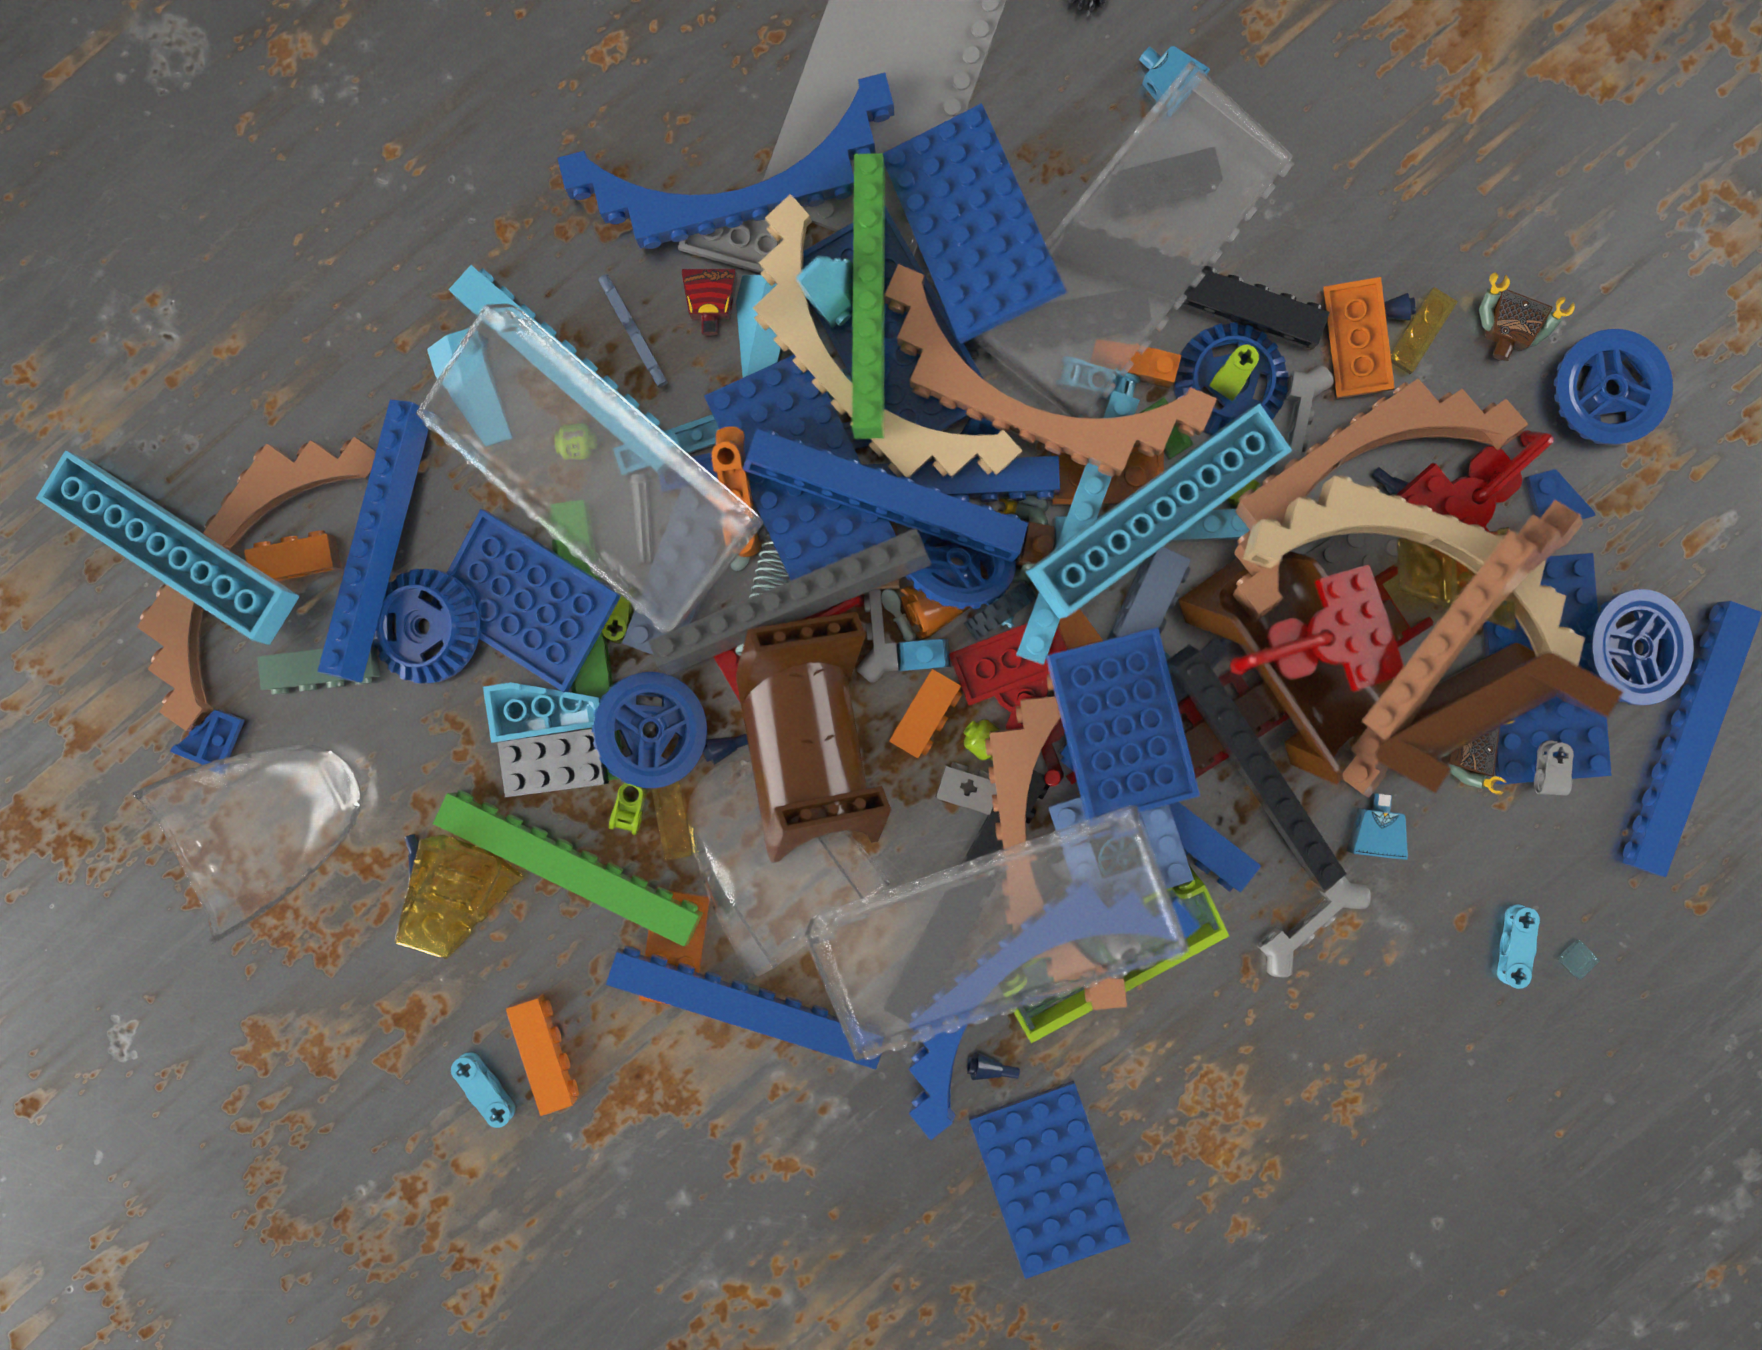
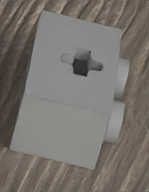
(950, 790)

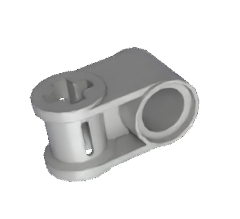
(1554, 772)

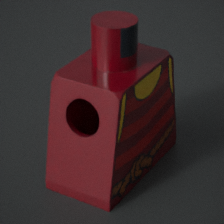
(710, 296)

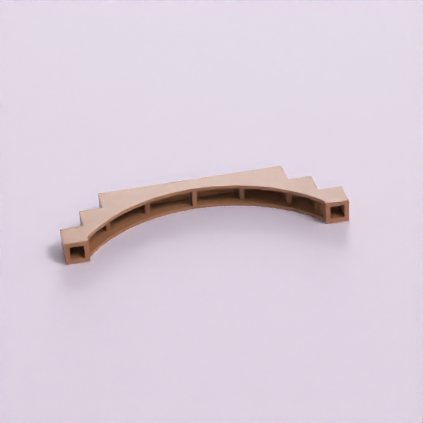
(1404, 416)
(1088, 440)
(267, 483)
(1495, 580)
(1013, 764)

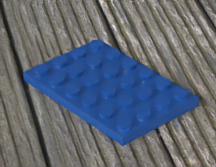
(531, 600)
(1123, 724)
(1049, 1179)

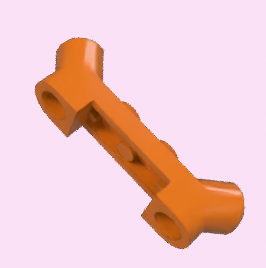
(728, 461)

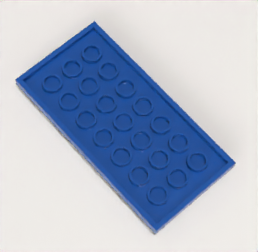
(972, 224)
(897, 364)
(802, 526)
(1555, 719)

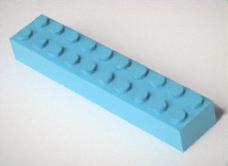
(1158, 511)
(168, 548)

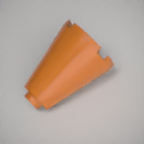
(927, 613)

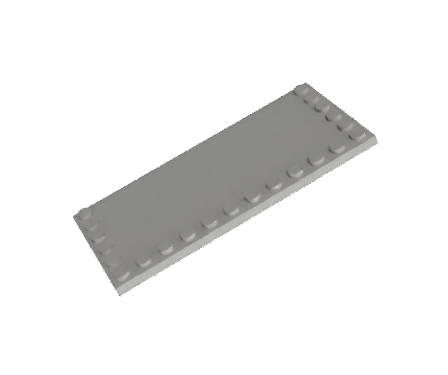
(931, 66)

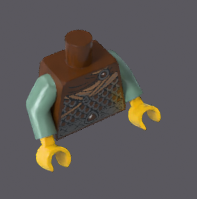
(1516, 319)
(1037, 540)
(1476, 762)

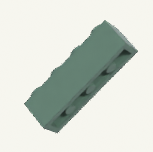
(300, 670)

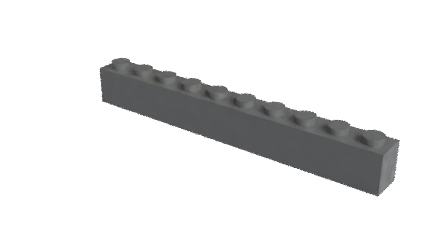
(791, 601)

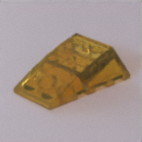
(1440, 578)
(450, 893)

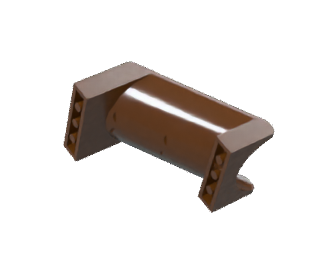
(1484, 700)
(1317, 703)
(805, 732)

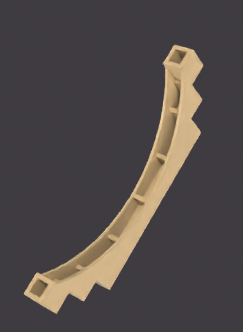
(790, 318)
(1363, 509)

